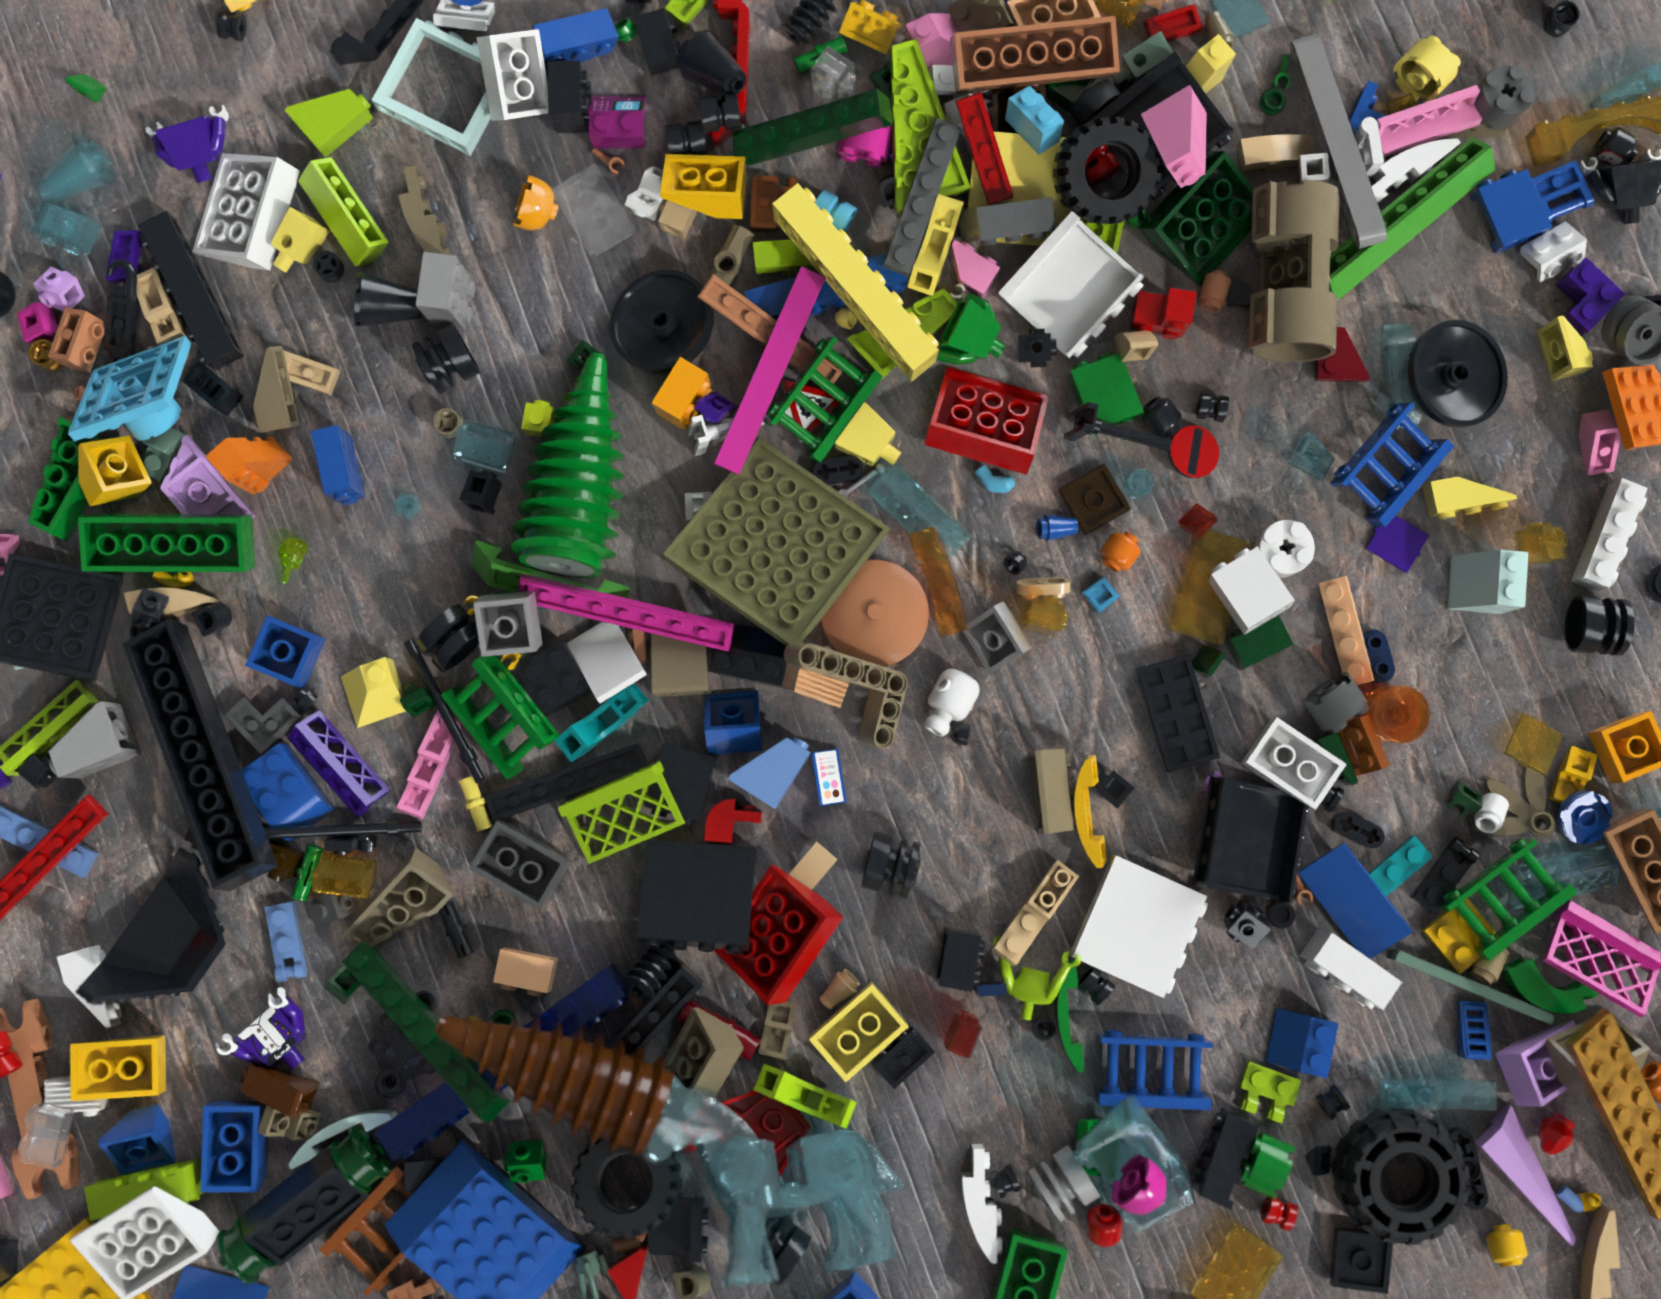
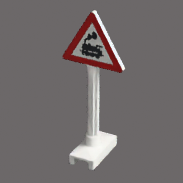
(706, 433)

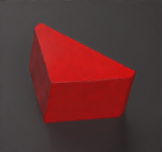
(627, 1271)

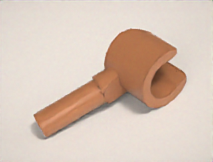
(608, 161)
(1300, 890)

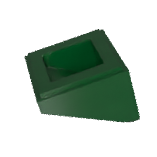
(1207, 661)
(342, 984)

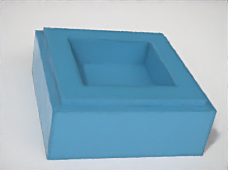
(1100, 594)

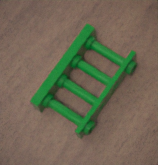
(849, 403)
(518, 704)
(1512, 926)

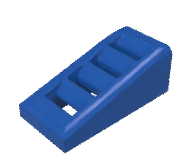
(1463, 1039)

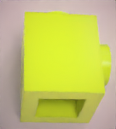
(536, 417)

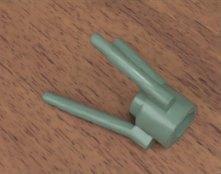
(589, 1266)

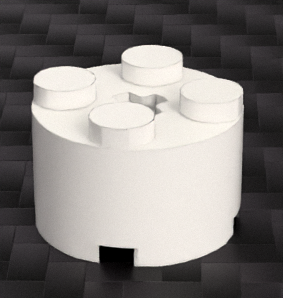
(1292, 536)

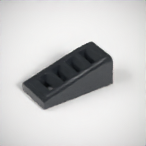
(226, 398)

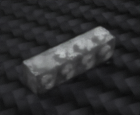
(832, 78)

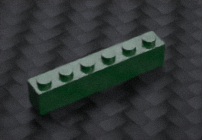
(813, 127)

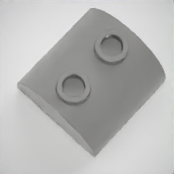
(996, 637)

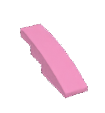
(428, 768)

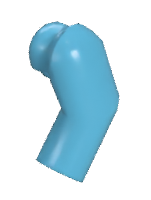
(993, 483)

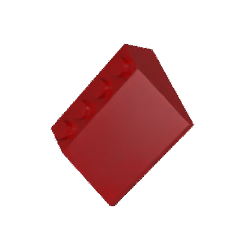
(987, 420)
(784, 936)

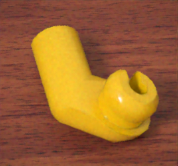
(179, 580)

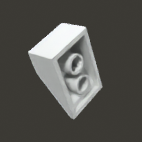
(1293, 763)

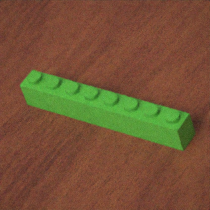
(1413, 213)

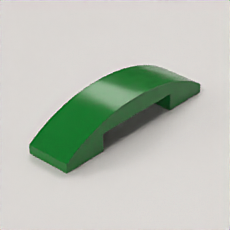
(1072, 1049)

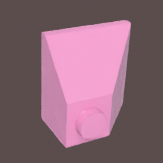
(933, 37)

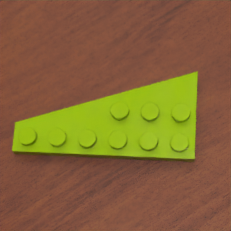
(913, 116)

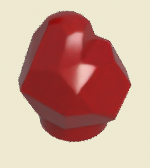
(1555, 1134)

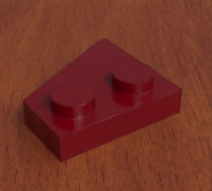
(1344, 364)

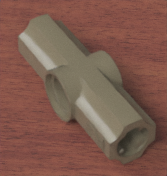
(734, 251)

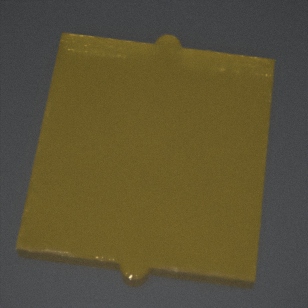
(1533, 744)

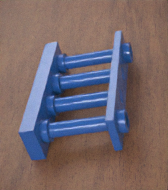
(1415, 470)
(1166, 1095)

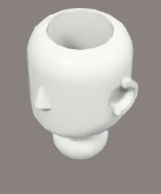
(951, 700)

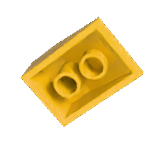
(706, 184)
(118, 1068)

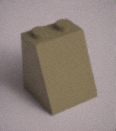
(679, 667)

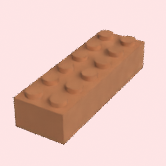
(1035, 54)

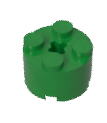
(1267, 1165)

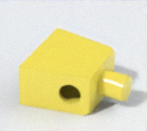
(297, 239)
(868, 438)

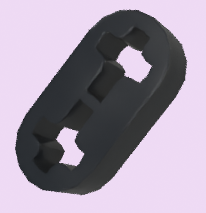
(837, 464)
(1360, 824)

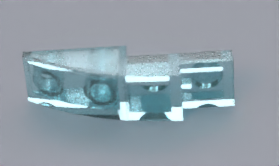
(1437, 1093)

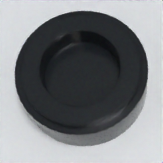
(1280, 914)

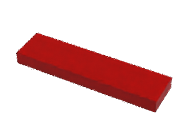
(984, 148)

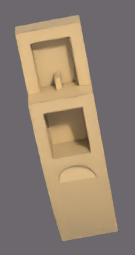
(1035, 912)

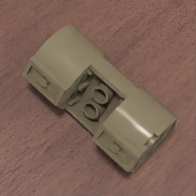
(1294, 233)

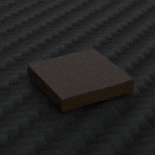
(1094, 499)

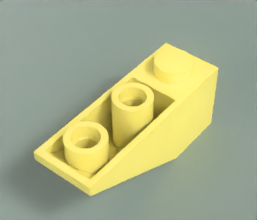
(1457, 494)

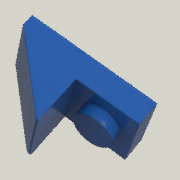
(1363, 106)

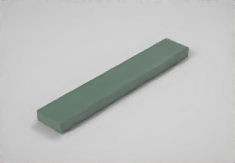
(1471, 986)

